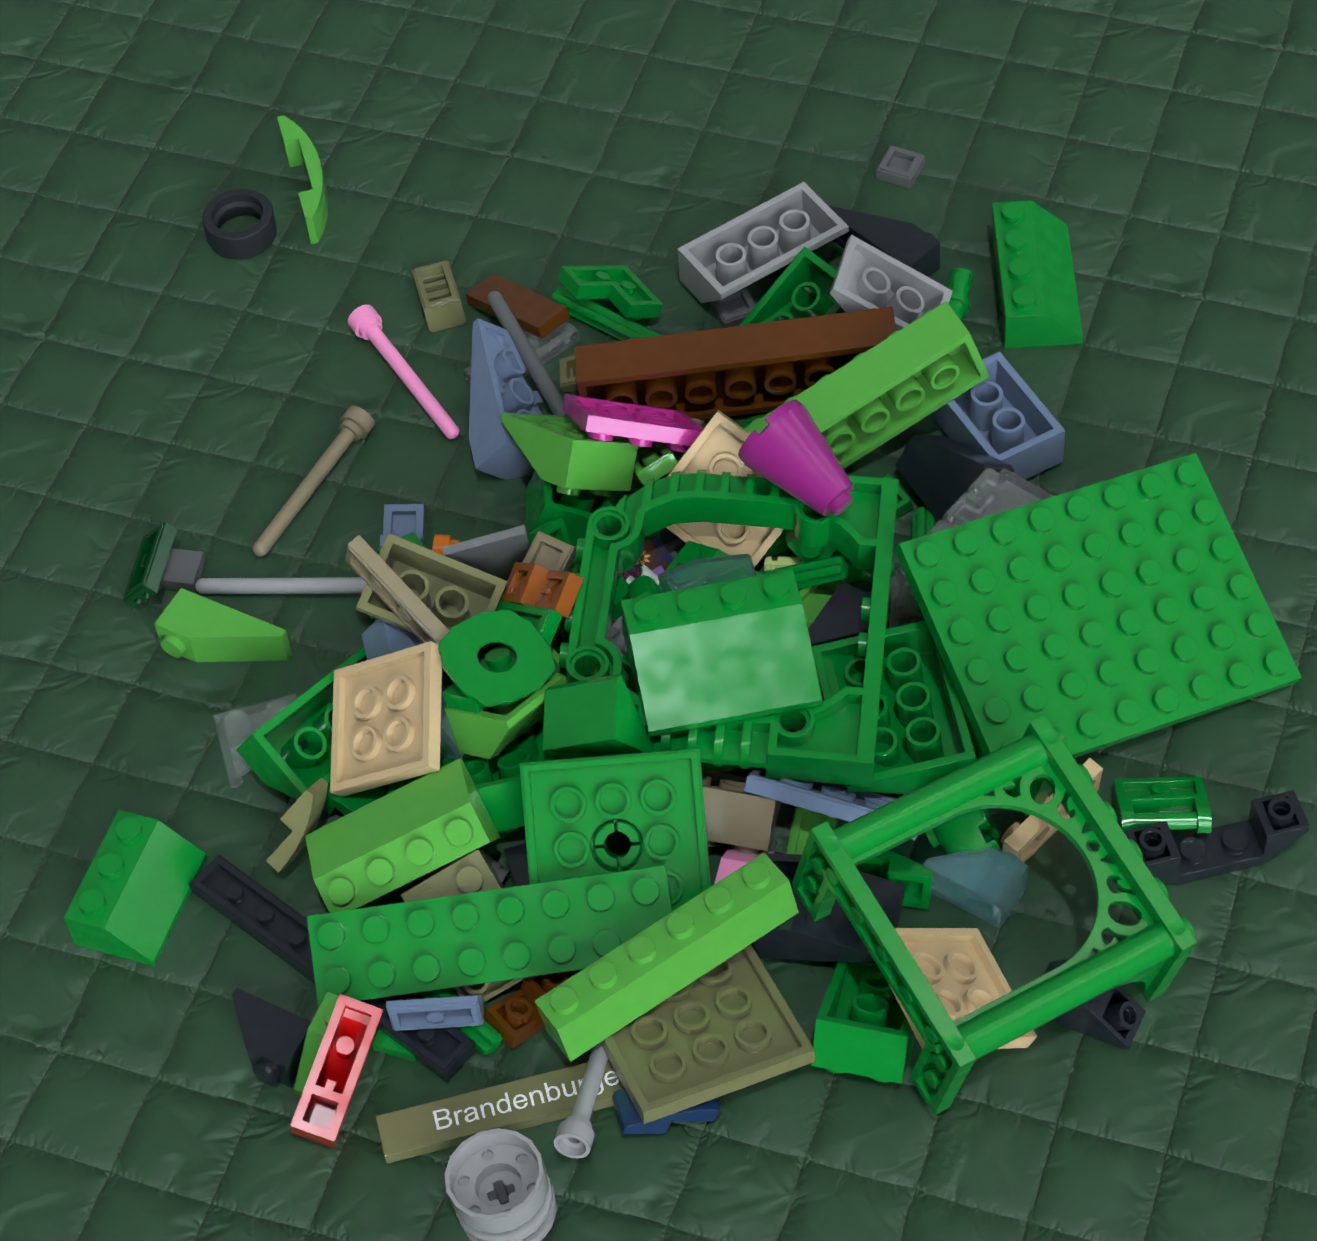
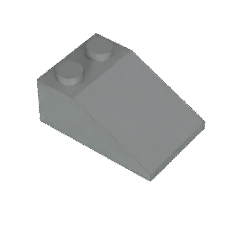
(876, 280)

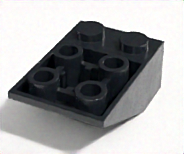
(832, 936)

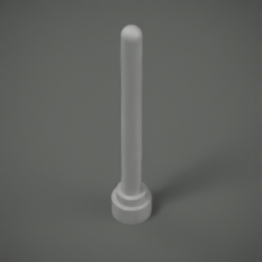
(314, 585)
(575, 1133)

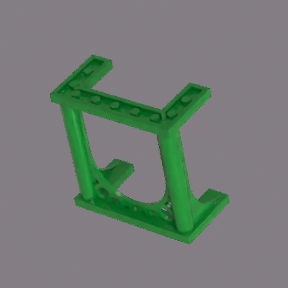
(1029, 770)

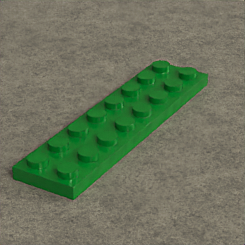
(483, 934)

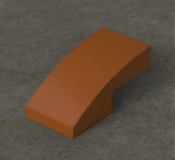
(542, 587)

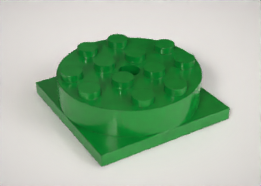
(645, 795)

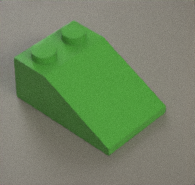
(571, 458)

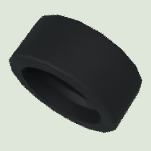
(243, 243)

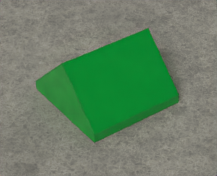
(592, 719)

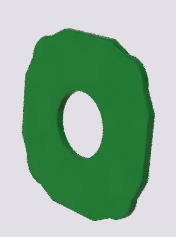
(460, 661)

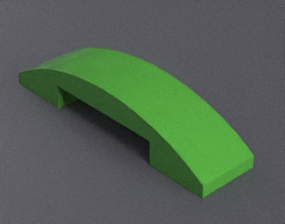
(299, 152)

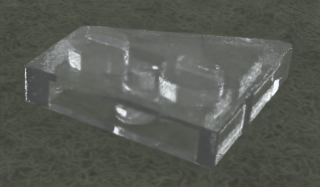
(237, 725)

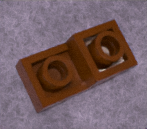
(517, 1014)

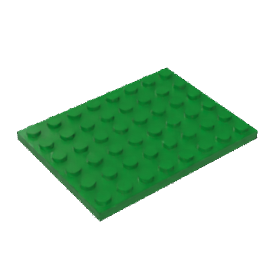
(1099, 611)

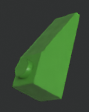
(217, 633)

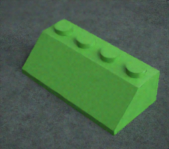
(399, 838)

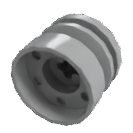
(496, 1169)

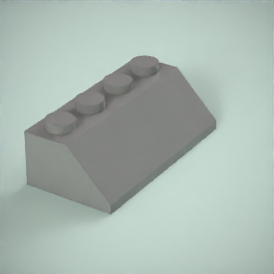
(757, 243)

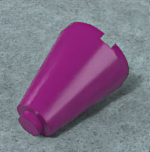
(798, 460)

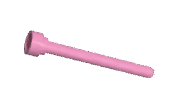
(368, 325)

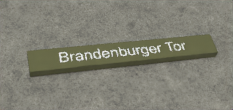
(502, 1106)

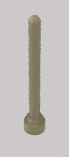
(354, 425)

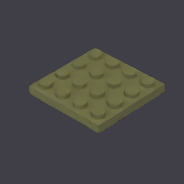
(708, 1040)

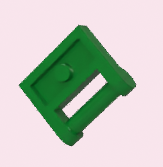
(1169, 799)

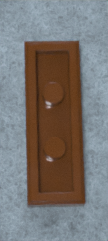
(532, 311)

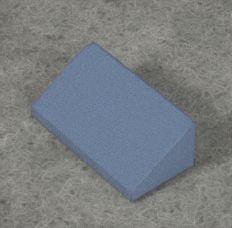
(436, 1012)

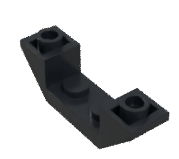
(1229, 848)

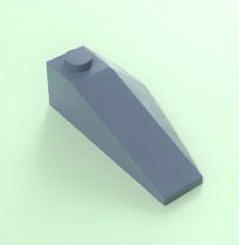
(494, 389)

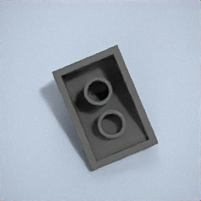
(493, 552)

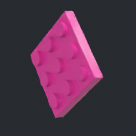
(634, 421)

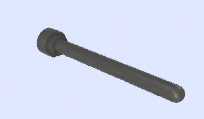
(527, 353)

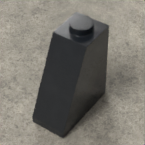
(943, 470)

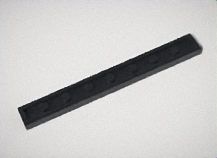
(287, 936)

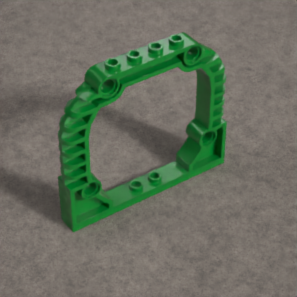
(833, 738)

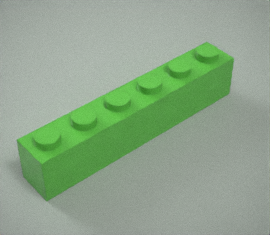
(667, 956)

